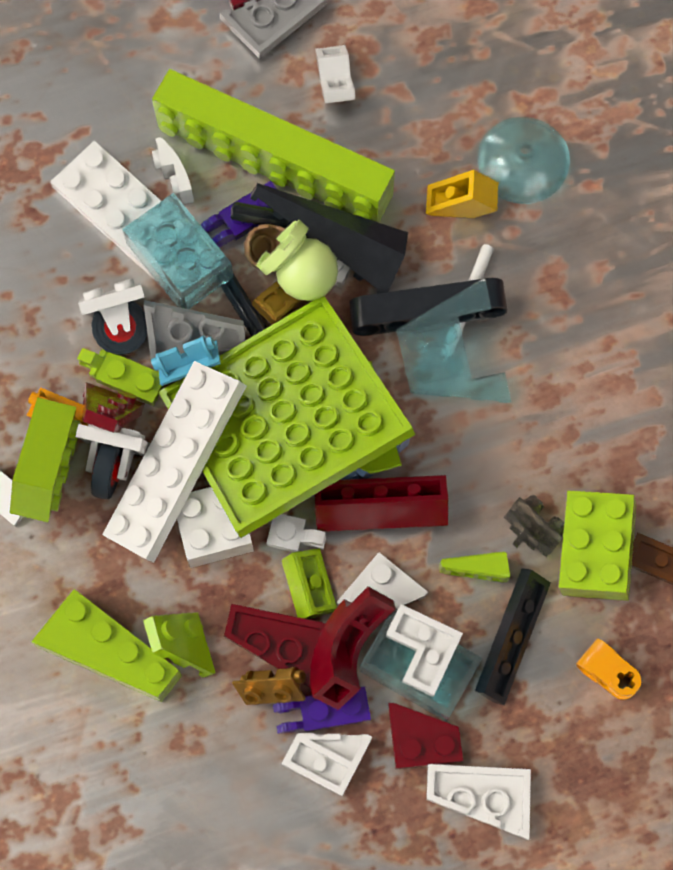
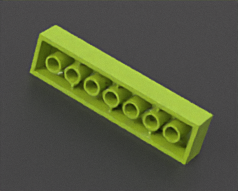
(272, 147)

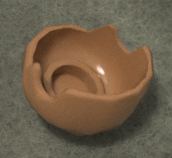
(261, 240)

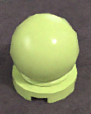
(302, 264)

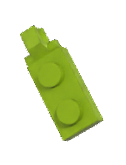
(122, 374)

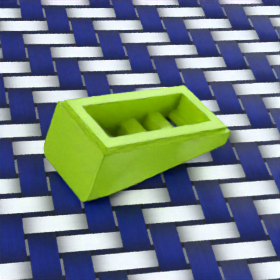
(481, 566)

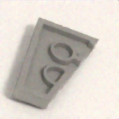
(268, 22)
(175, 326)

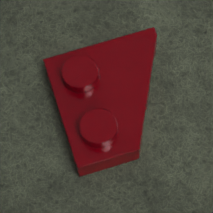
(422, 739)

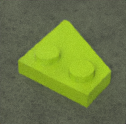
(181, 640)

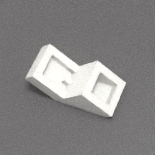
(335, 74)

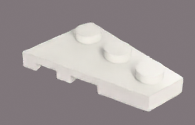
(485, 794)

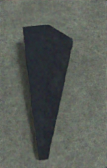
(362, 244)

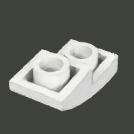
(172, 168)

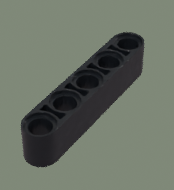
(392, 310)

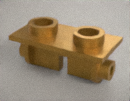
(262, 688)

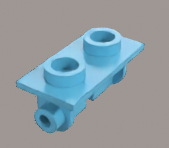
(175, 366)

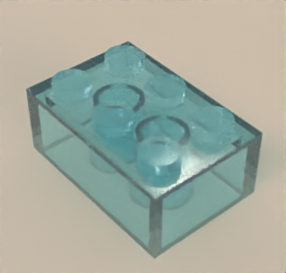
(178, 252)
(389, 661)

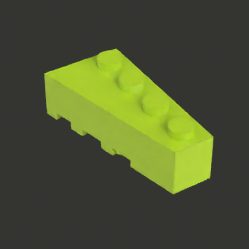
(100, 644)

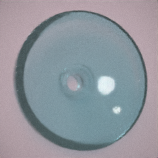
(520, 175)

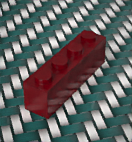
(383, 503)

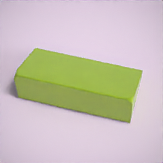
(309, 584)

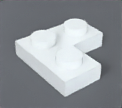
(432, 643)

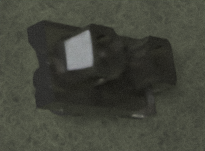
(532, 527)

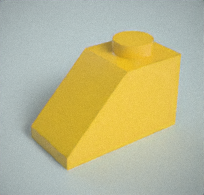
(463, 196)

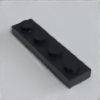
(512, 636)

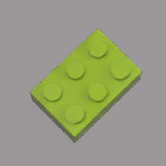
(44, 460)
(597, 545)

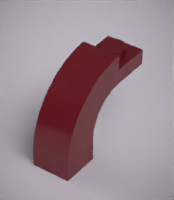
(339, 645)

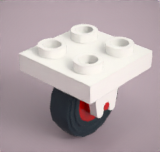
(117, 319)
(110, 456)

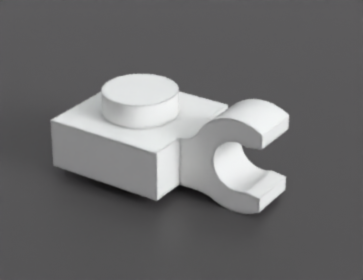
(290, 532)

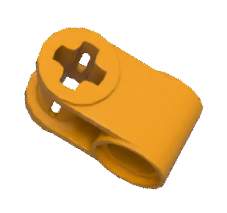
(604, 665)

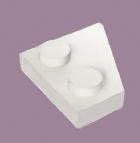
(386, 579)
(327, 758)

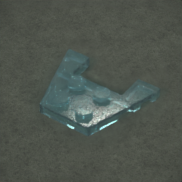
(437, 354)

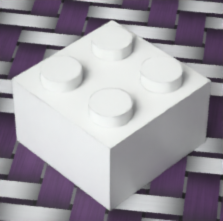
(208, 531)

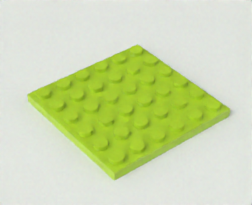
(303, 419)

